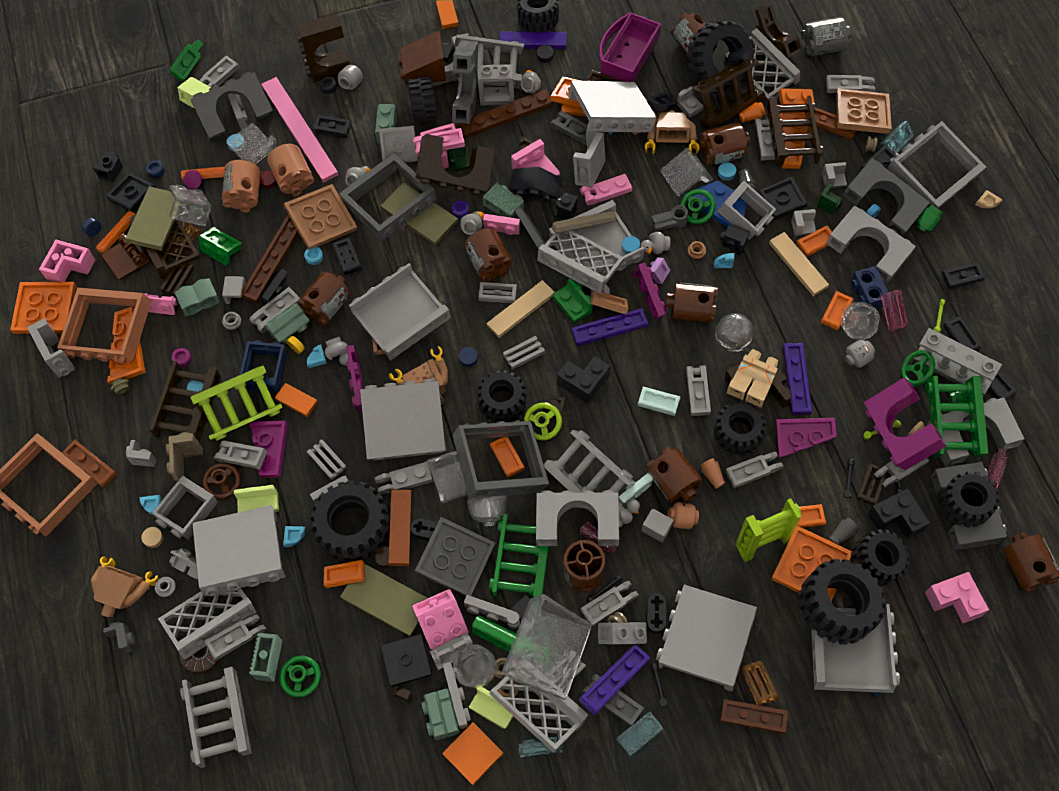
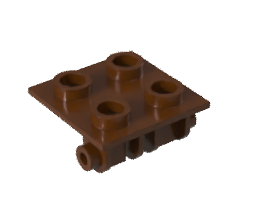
(125, 258)

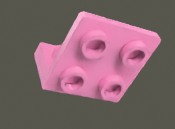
(533, 157)
(440, 619)

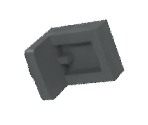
(124, 636)

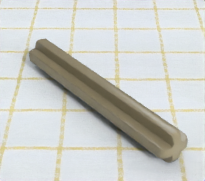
(585, 221)

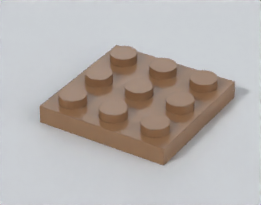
(863, 111)
(320, 216)

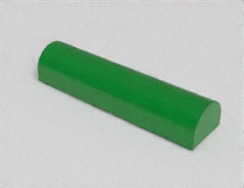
(493, 633)

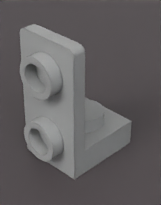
(622, 633)

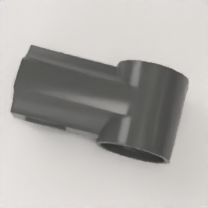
(669, 219)

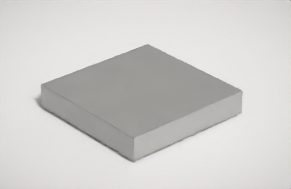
(398, 141)

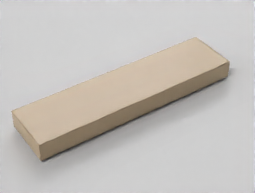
(799, 264)
(520, 309)

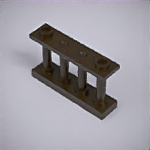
(740, 101)
(779, 138)
(198, 415)

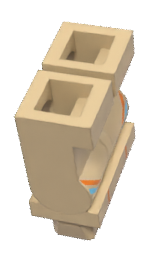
(758, 373)

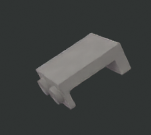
(589, 165)
(45, 338)

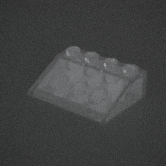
(547, 647)

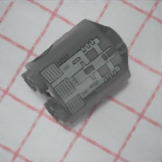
(826, 36)

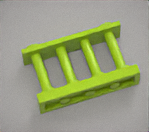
(221, 391)
(758, 533)

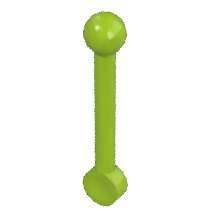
(941, 304)
(867, 435)

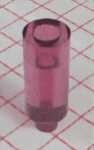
(997, 467)
(591, 533)

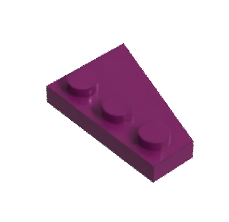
(647, 286)
(356, 382)
(800, 434)
(271, 437)

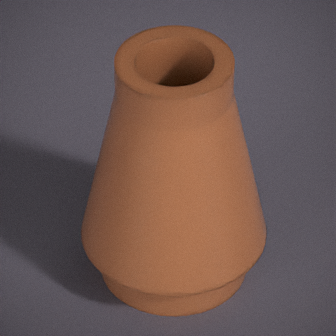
(713, 473)

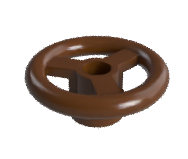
(217, 473)

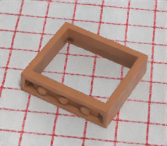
(77, 315)
(24, 457)

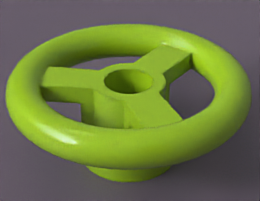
(554, 411)

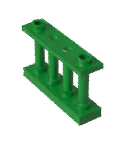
(974, 407)
(538, 570)

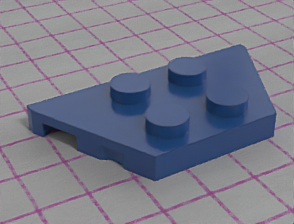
(720, 193)

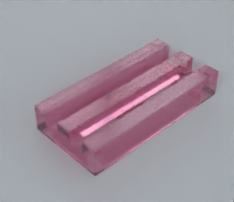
(890, 296)

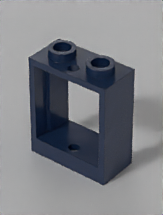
(270, 349)

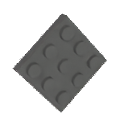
(454, 557)

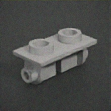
(183, 560)
(449, 650)

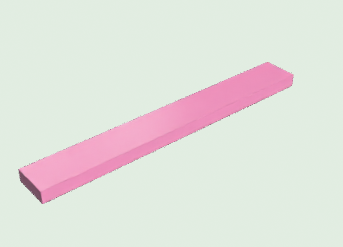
(300, 130)

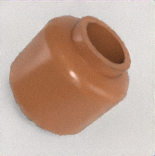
(684, 515)

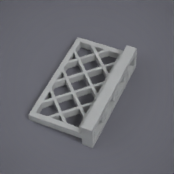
(775, 59)
(572, 267)
(214, 624)
(564, 710)

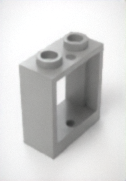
(495, 95)
(754, 200)
(181, 487)

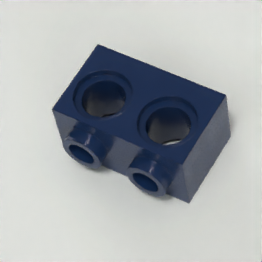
(874, 287)

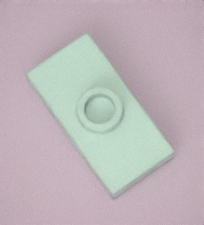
(658, 401)
(633, 492)

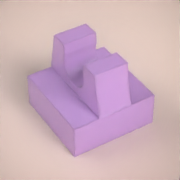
(659, 270)

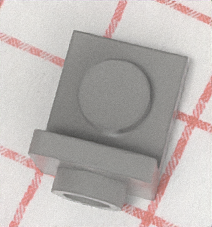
(689, 103)
(139, 456)

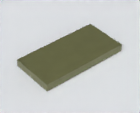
(152, 220)
(431, 223)
(385, 600)

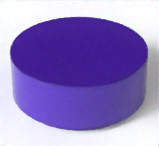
(460, 209)

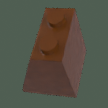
(423, 59)

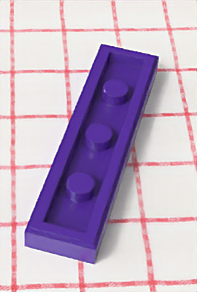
(534, 40)
(609, 327)
(797, 378)
(614, 679)

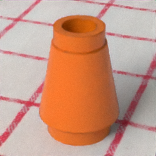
(752, 112)

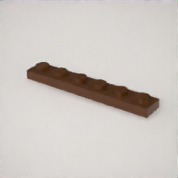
(506, 113)
(270, 261)

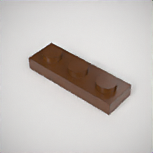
(754, 716)

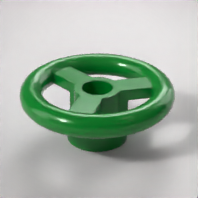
(695, 200)
(920, 369)
(294, 670)

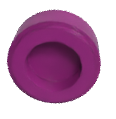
(192, 179)
(182, 356)

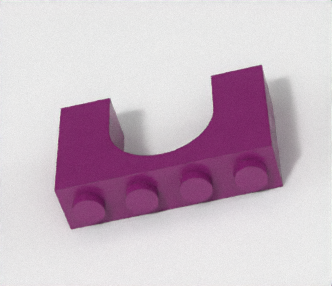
(884, 409)

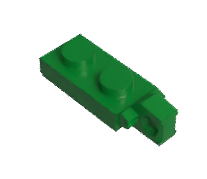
(186, 61)

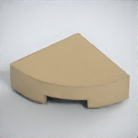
(988, 200)

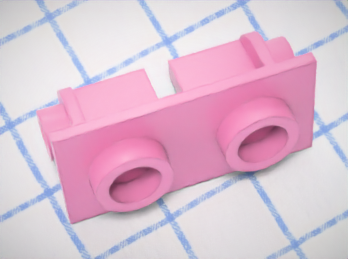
(162, 305)

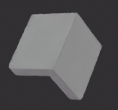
(834, 175)
(803, 222)
(233, 288)
(657, 525)

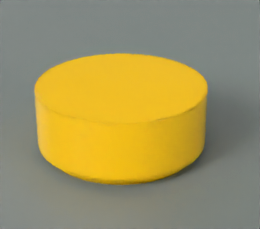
(295, 344)

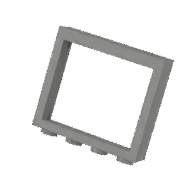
(956, 148)

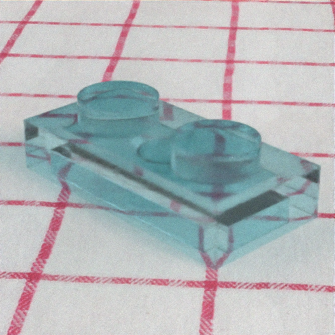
(898, 137)
(639, 734)
(531, 747)

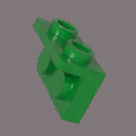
(218, 245)
(573, 301)

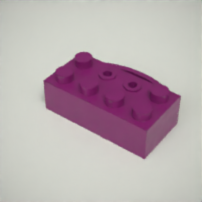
(639, 35)

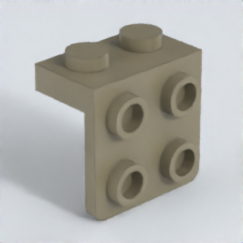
(179, 447)

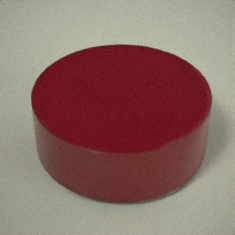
(267, 179)

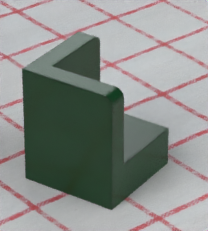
(458, 159)
(829, 201)

